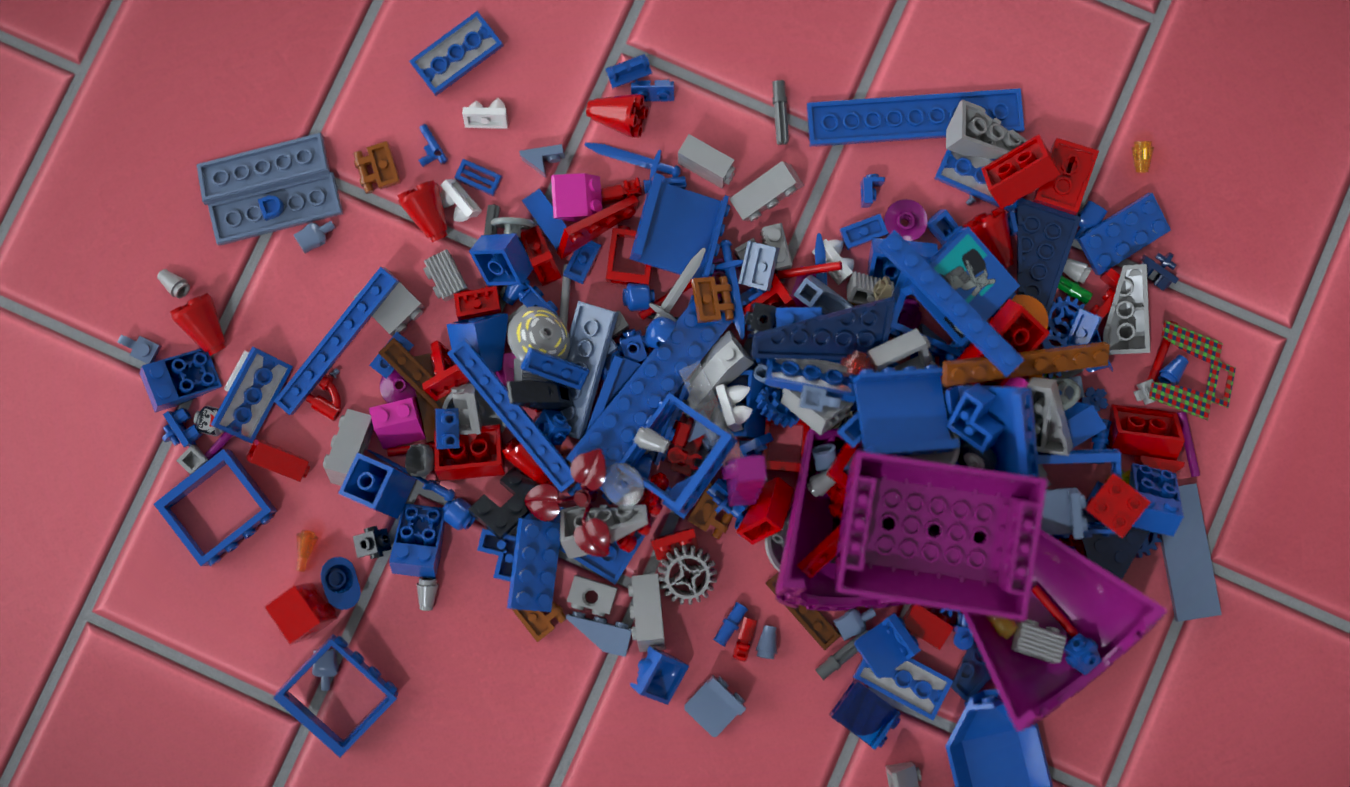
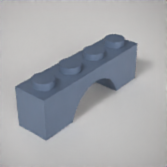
(817, 294)

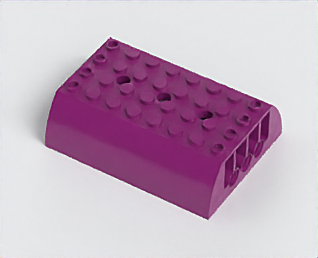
(948, 567)

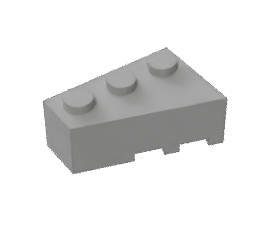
(766, 191)
(1049, 418)
(352, 438)
(647, 612)

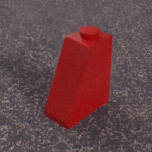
(278, 460)
(768, 513)

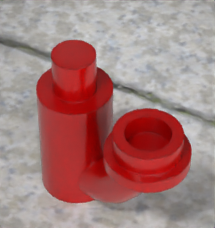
(325, 407)

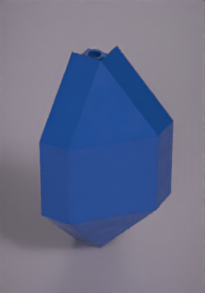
(990, 750)

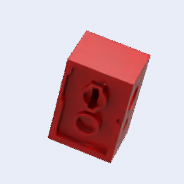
(1075, 167)
(301, 612)

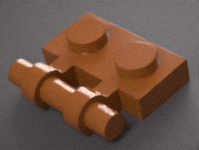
(383, 166)
(707, 301)
(704, 515)
(538, 623)

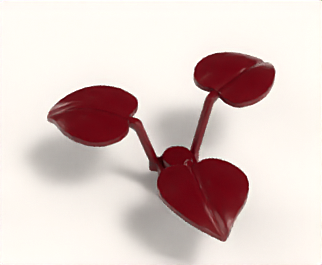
(543, 502)

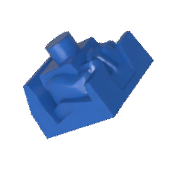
(659, 675)

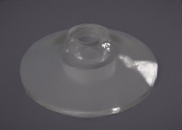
(617, 490)

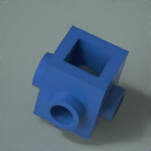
(634, 353)
(554, 426)
(1082, 653)

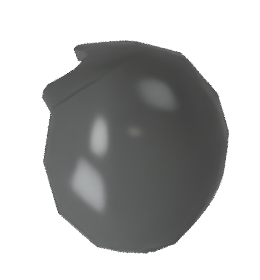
(420, 460)

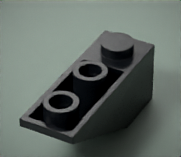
(540, 395)

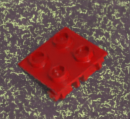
(1117, 505)

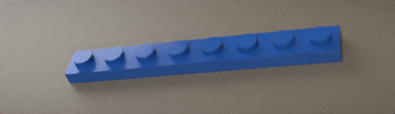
(950, 303)
(336, 340)
(512, 415)

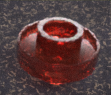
(856, 362)

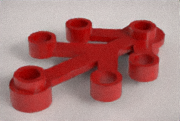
(654, 507)

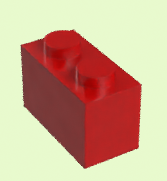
(926, 625)

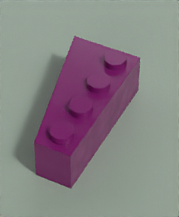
(744, 479)

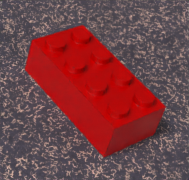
(1017, 329)

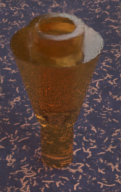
(305, 543)

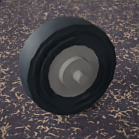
(973, 458)

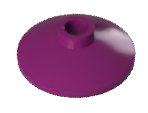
(913, 213)
(389, 390)

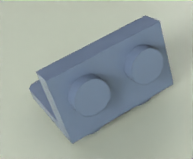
(1063, 512)
(714, 705)

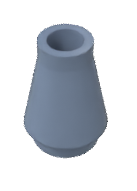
(767, 643)

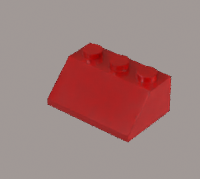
(1020, 171)
(1145, 432)
(477, 456)

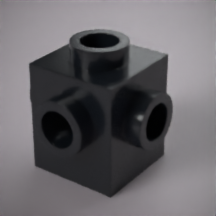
(763, 312)
(372, 542)

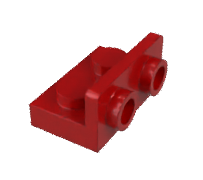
(477, 302)
(666, 543)

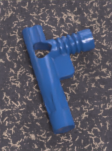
(431, 148)

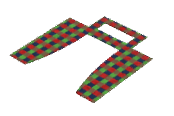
(1189, 399)

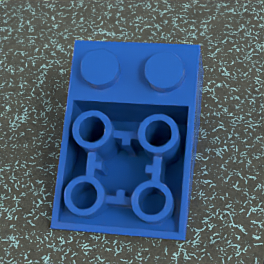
(179, 379)
(1162, 490)
(418, 541)

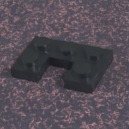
(504, 519)

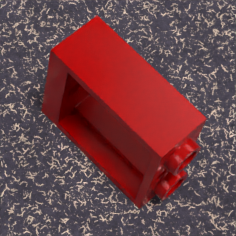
(622, 277)
(779, 465)

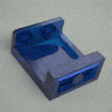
(865, 714)

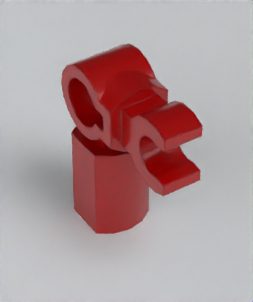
(618, 192)
(676, 454)
(745, 635)

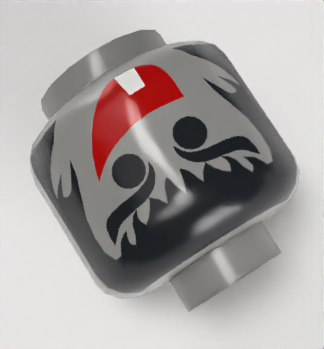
(204, 419)

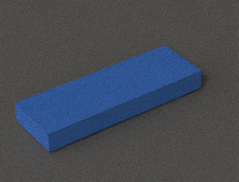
(554, 368)

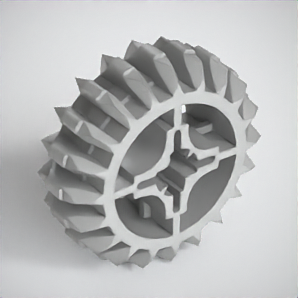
(695, 570)

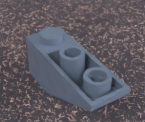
(606, 636)

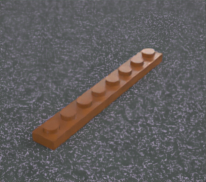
(1034, 363)

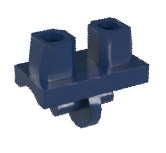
(1165, 277)

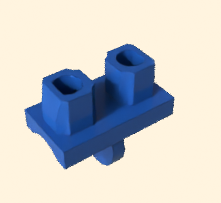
(175, 420)
(447, 428)
(719, 493)
(963, 637)

